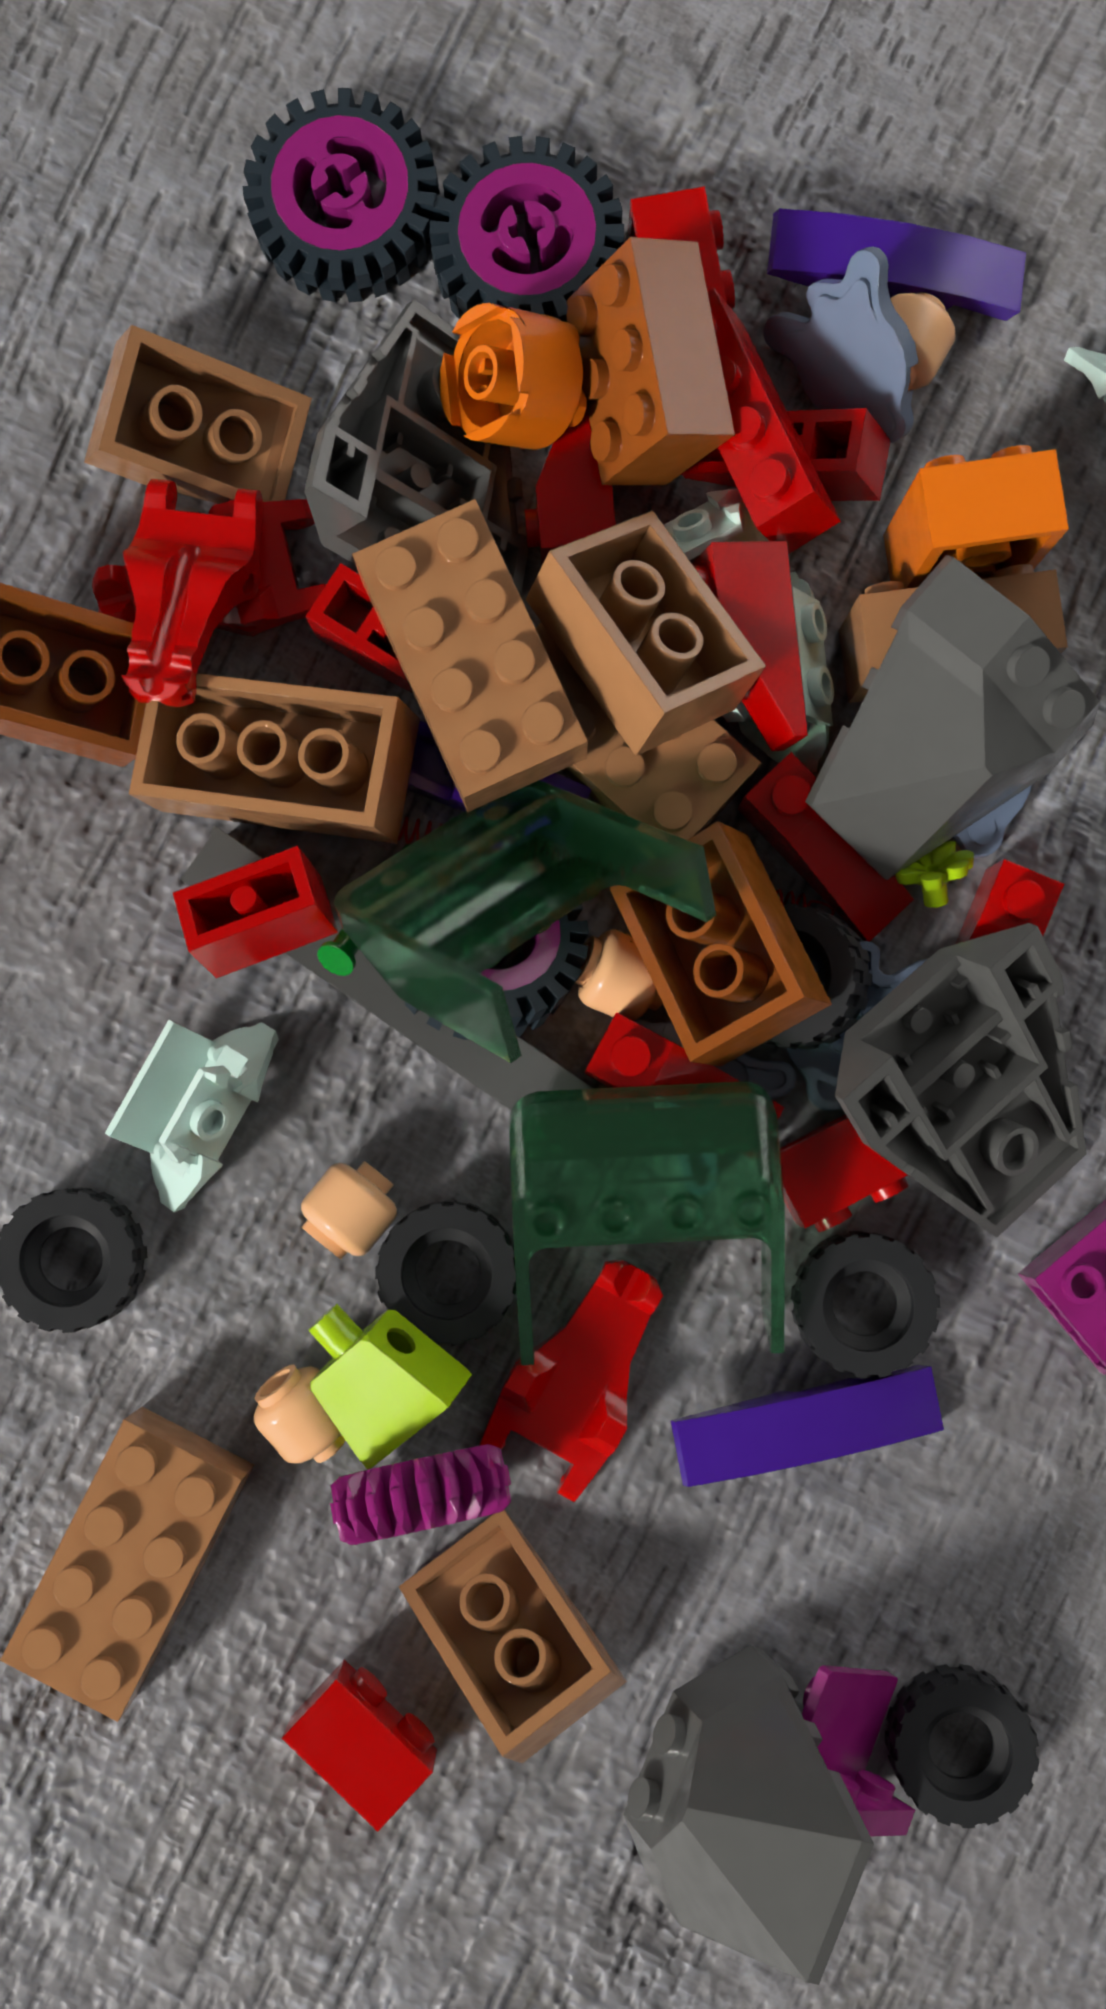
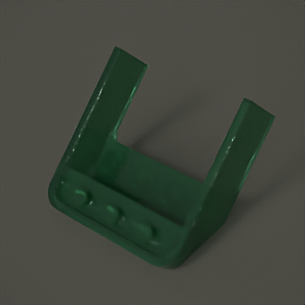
(494, 883)
(648, 1171)

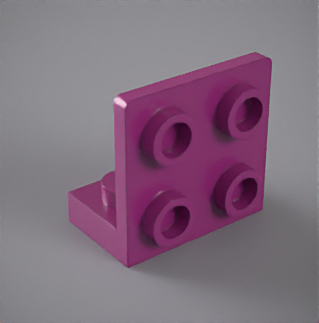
(848, 1713)

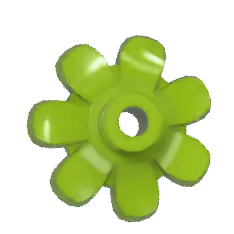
(936, 870)

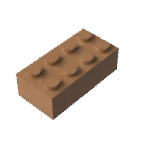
(471, 655)
(280, 757)
(669, 786)
(127, 1563)

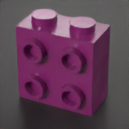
(1072, 1283)

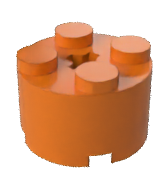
(513, 377)

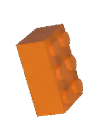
(978, 512)

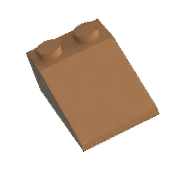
(194, 422)
(511, 1637)

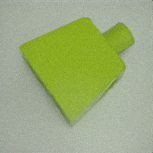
(382, 1380)

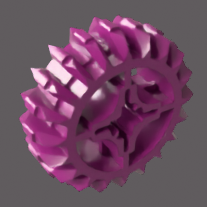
(420, 1494)

